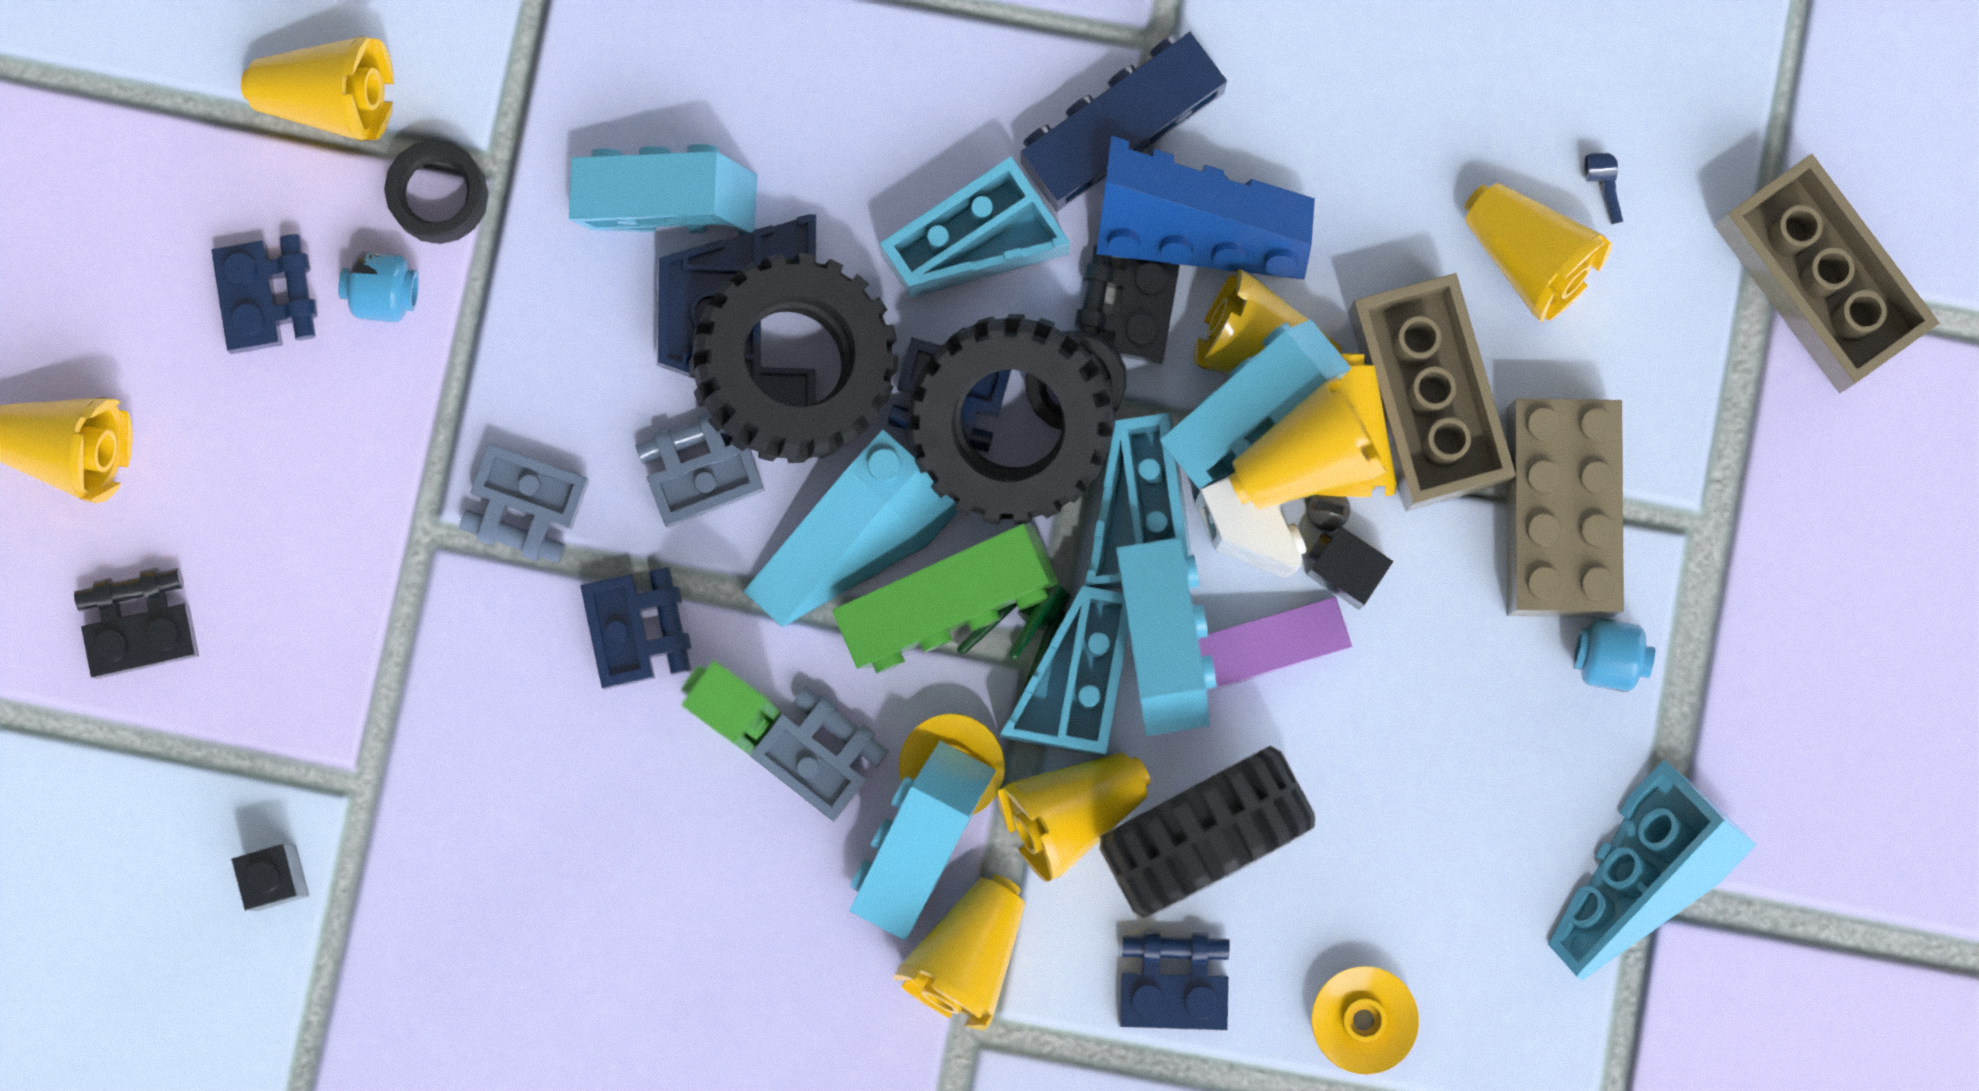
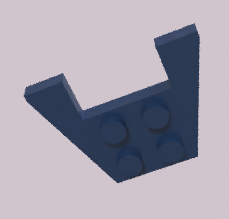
(694, 275)

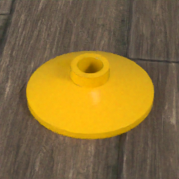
(961, 733)
(1393, 1024)

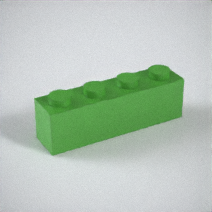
(946, 597)
(729, 706)

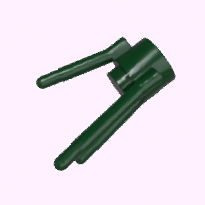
(1038, 616)

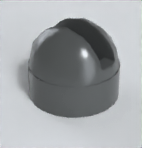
(1327, 520)

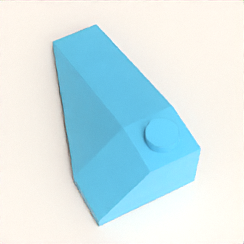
(857, 529)
(1659, 862)

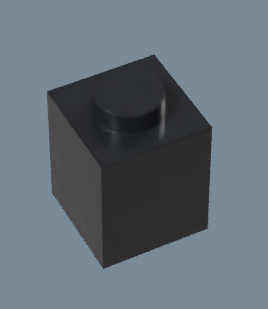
(1347, 566)
(270, 877)

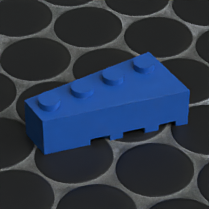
(1201, 217)

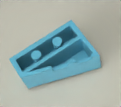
(661, 190)
(975, 234)
(1253, 401)
(1140, 497)
(1166, 635)
(1078, 679)
(919, 840)

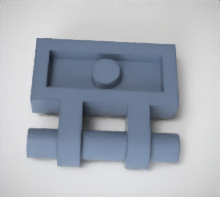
(700, 483)
(528, 487)
(811, 768)

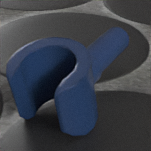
(1604, 169)

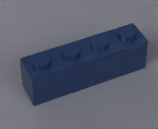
(1136, 108)

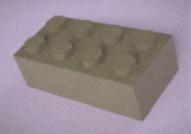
(1826, 273)
(1432, 391)
(1565, 508)

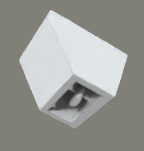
(1248, 532)

